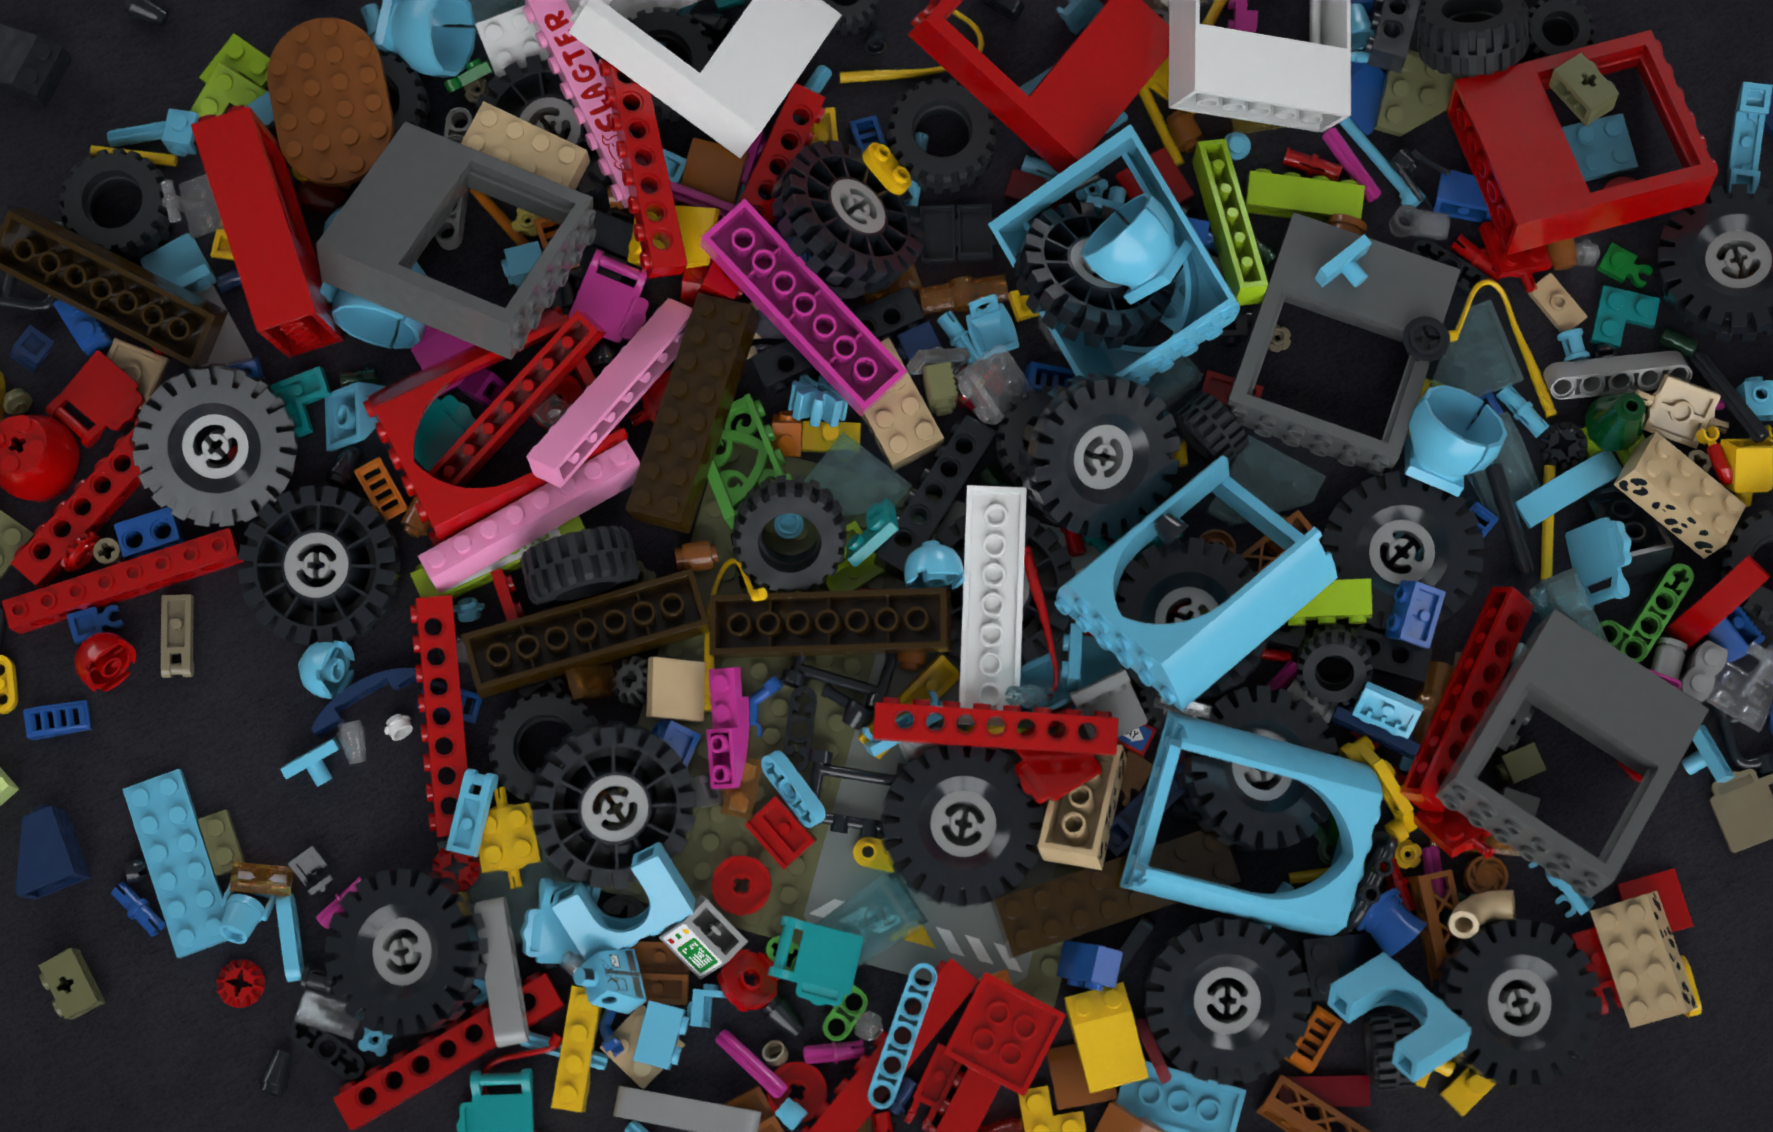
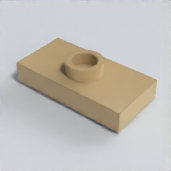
(1557, 304)

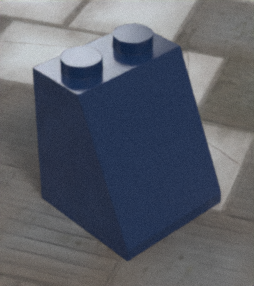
(48, 853)

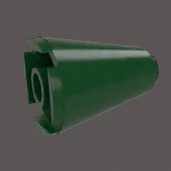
(1616, 421)

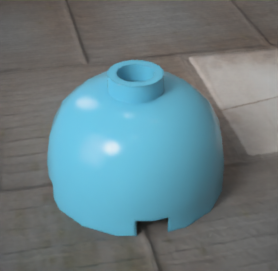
(933, 567)
(326, 668)

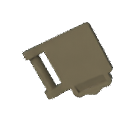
(1744, 809)

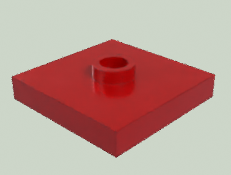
(1169, 172)
(1670, 894)

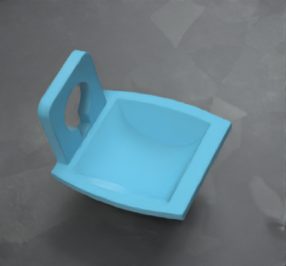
(990, 325)
(1040, 673)

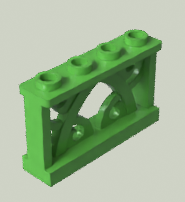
(730, 498)

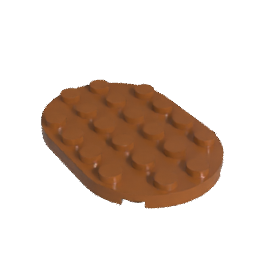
(330, 101)

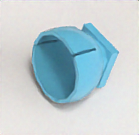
(419, 36)
(1137, 253)
(376, 323)
(1441, 446)

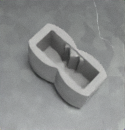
(1701, 669)

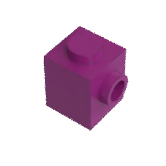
(483, 387)

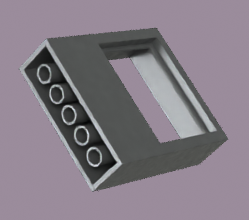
(405, 204)
(1395, 293)
(1606, 703)

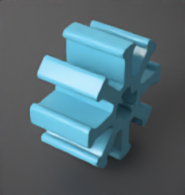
(816, 401)

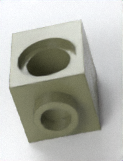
(1519, 764)

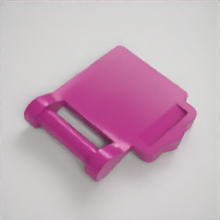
(612, 303)
(438, 346)

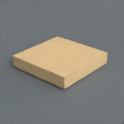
(140, 364)
(675, 689)

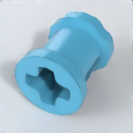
(1573, 345)

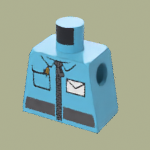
(612, 980)

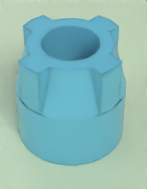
(791, 1114)

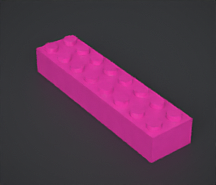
(802, 307)

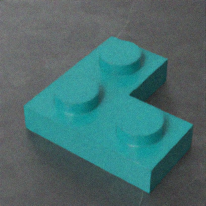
(1616, 308)
(301, 391)
(881, 525)

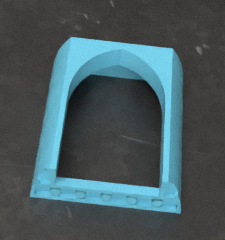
(1208, 298)
(1195, 653)
(1343, 784)

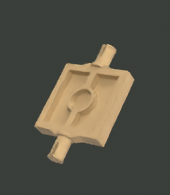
(1681, 410)

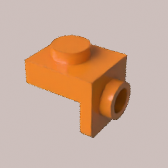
(787, 433)

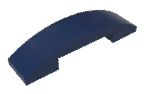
(331, 716)
(1126, 821)

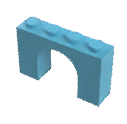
(597, 931)
(1387, 983)

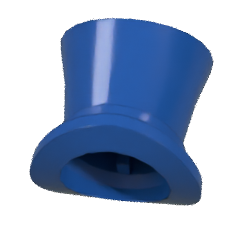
(1391, 923)

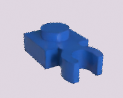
(89, 622)

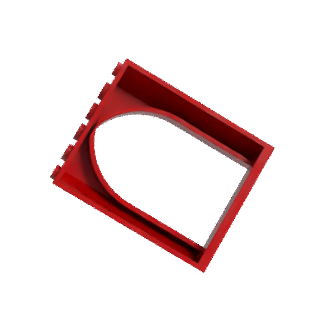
(401, 409)

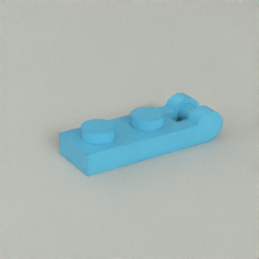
(471, 813)

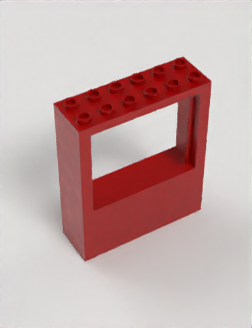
(1077, 95)
(1530, 169)
(266, 231)

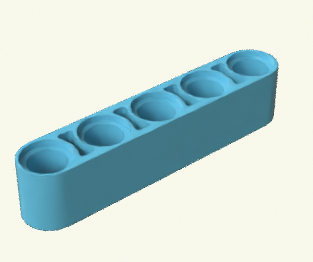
(902, 1020)

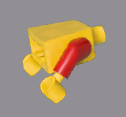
(1740, 463)

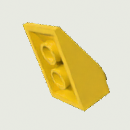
(693, 225)
(1106, 1038)

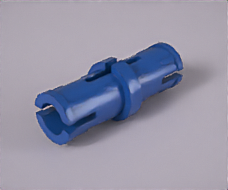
(138, 908)

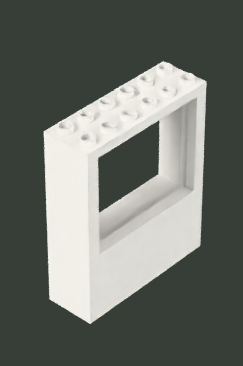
(1261, 74)
(740, 81)

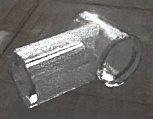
(1422, 223)

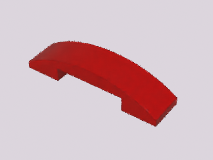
(1718, 602)

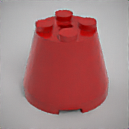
(37, 457)

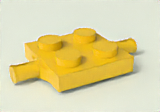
(508, 839)

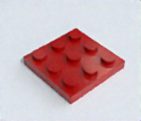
(1004, 1034)

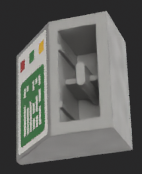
(703, 939)

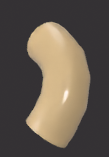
(1481, 909)

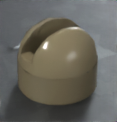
(775, 1053)

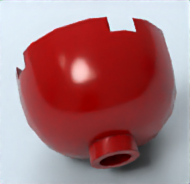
(103, 660)

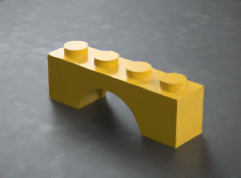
(576, 1053)

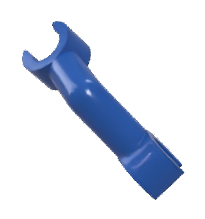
(768, 689)
(610, 1041)

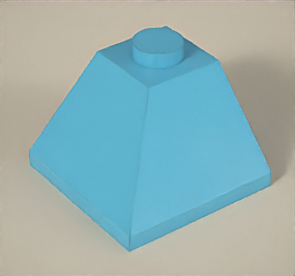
(347, 417)

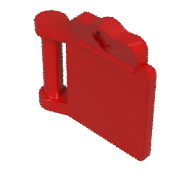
(101, 394)
(1053, 773)

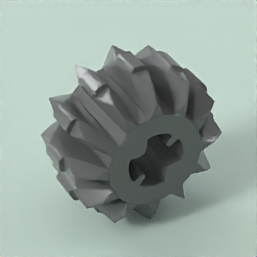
(631, 681)

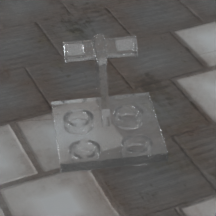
(197, 204)
(1742, 693)

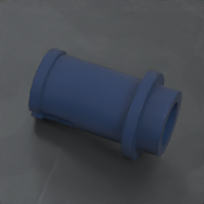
(228, 280)
(904, 1093)

